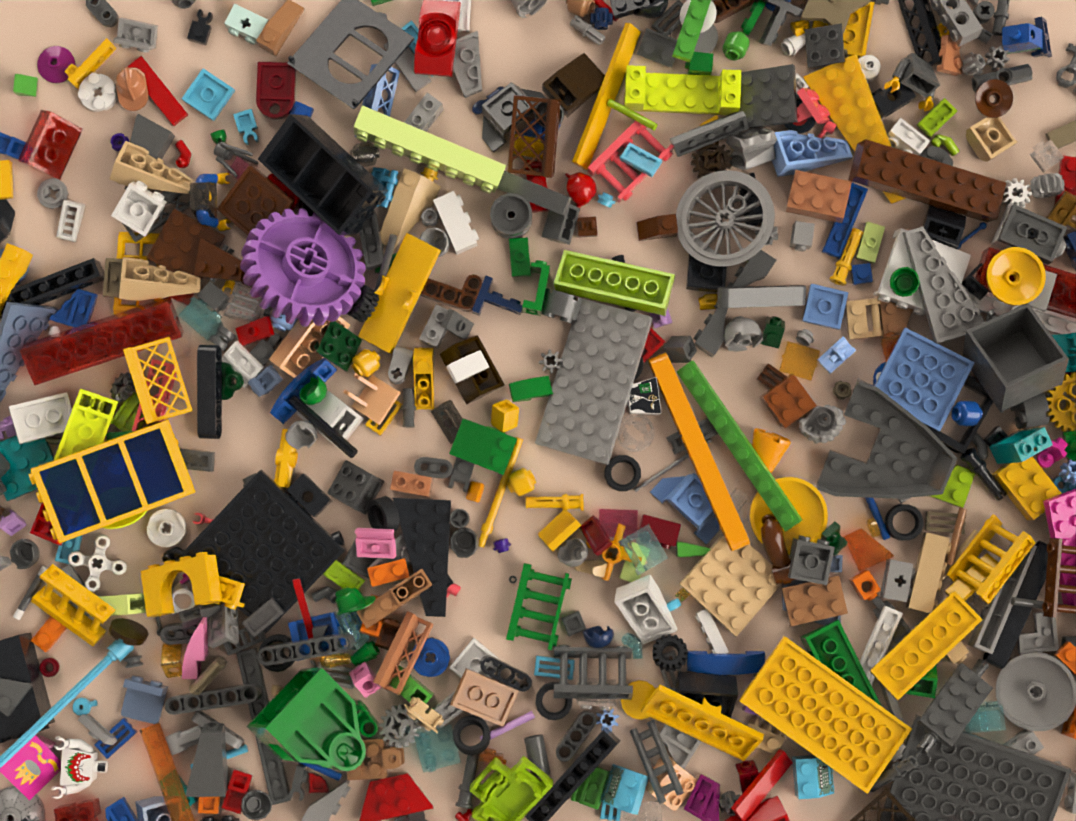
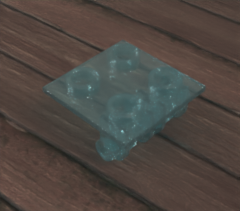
(437, 749)

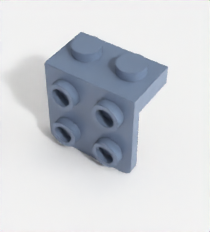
(143, 699)

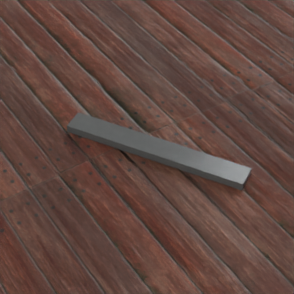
(271, 764)

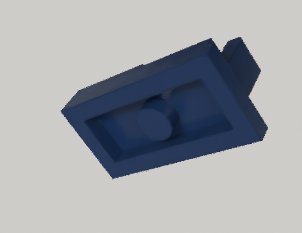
(1041, 23)

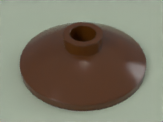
(1003, 98)

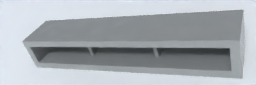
(997, 611)

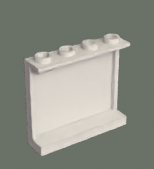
(899, 257)

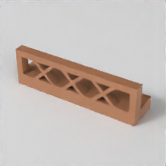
(398, 649)

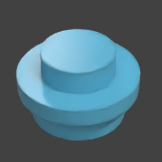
(606, 199)

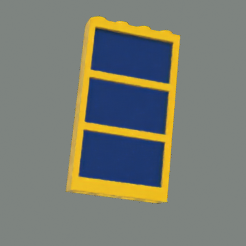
(111, 481)

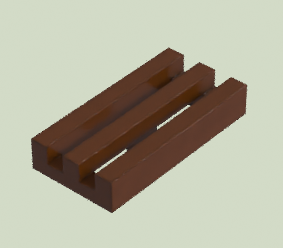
(760, 378)

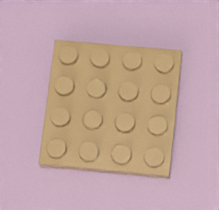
(731, 584)

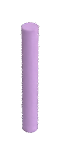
(511, 725)

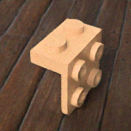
(686, 780)

